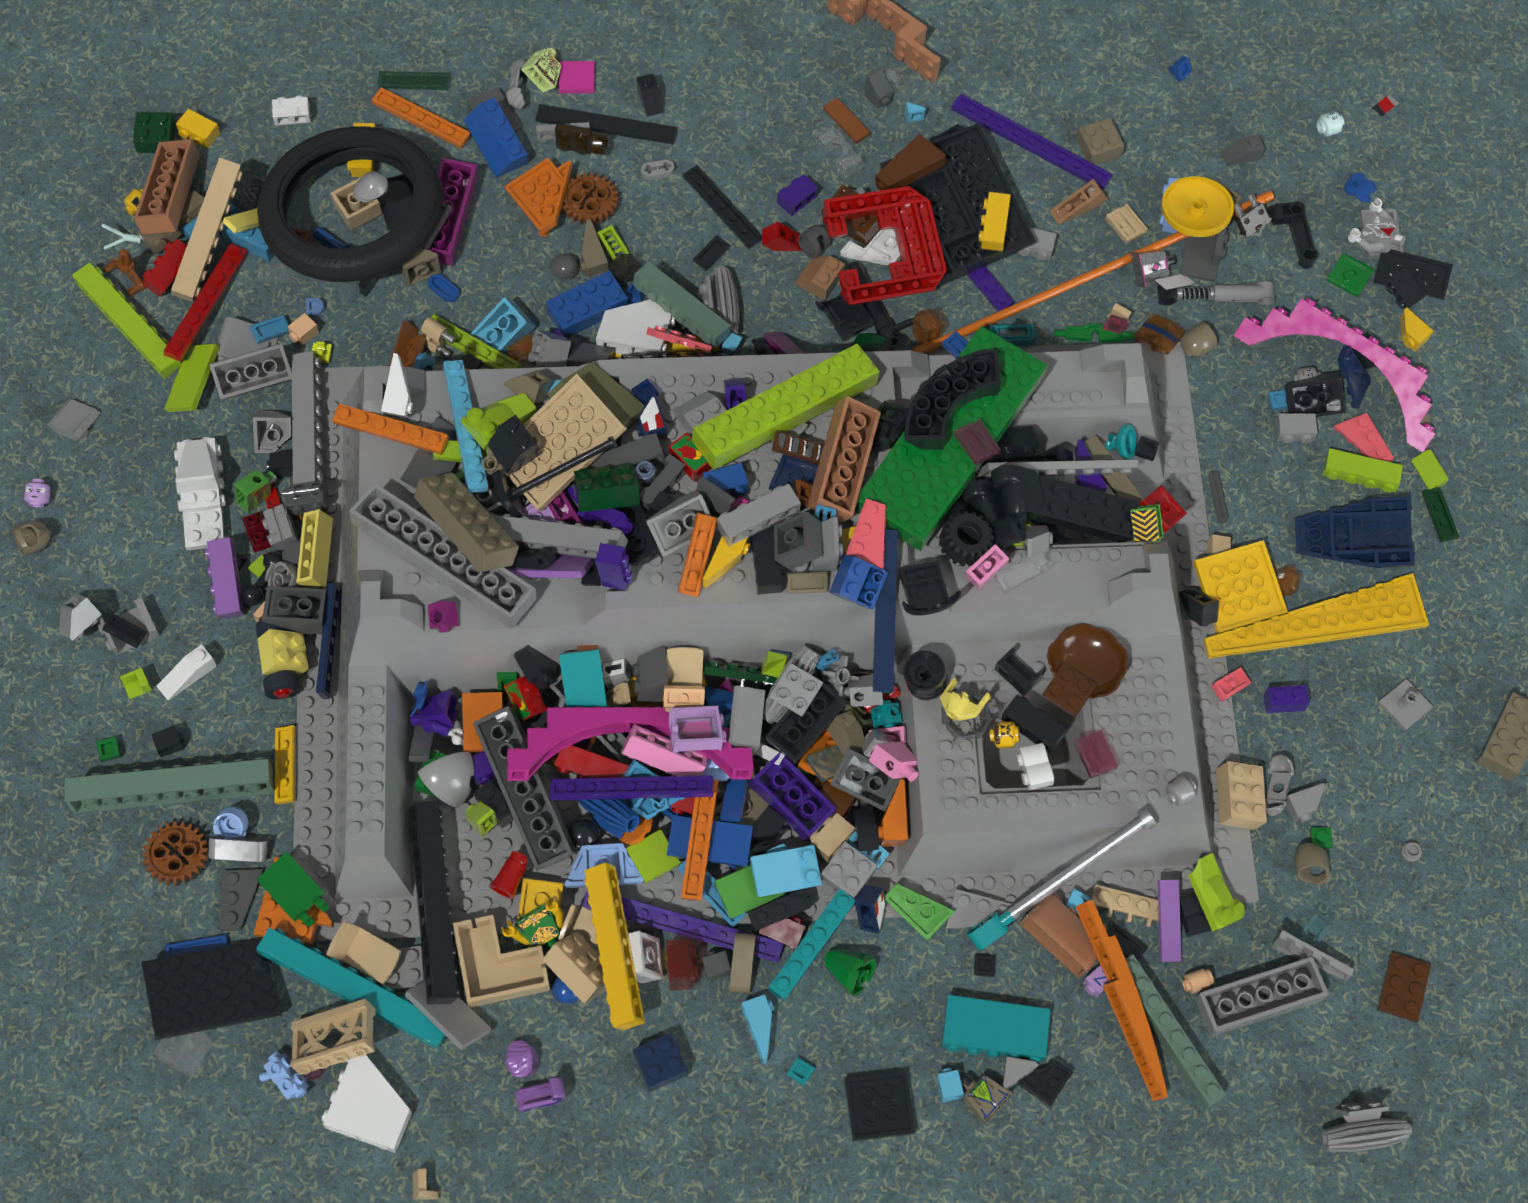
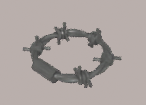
(955, 733)

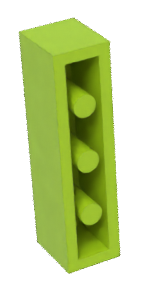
(1362, 470)

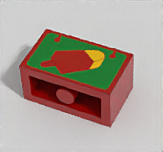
(688, 454)
(525, 699)

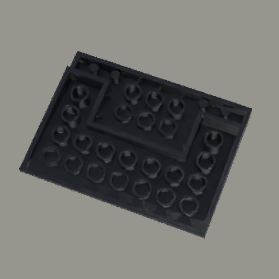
(958, 202)

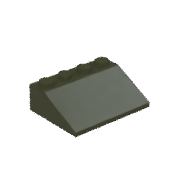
(612, 394)

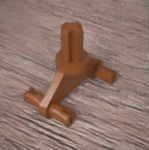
(126, 265)

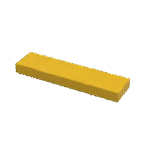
(285, 765)

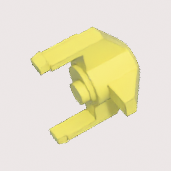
(958, 705)

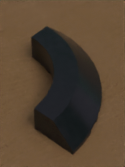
(947, 393)

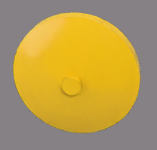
(1197, 206)

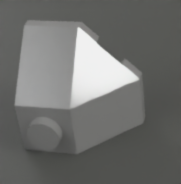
(270, 430)

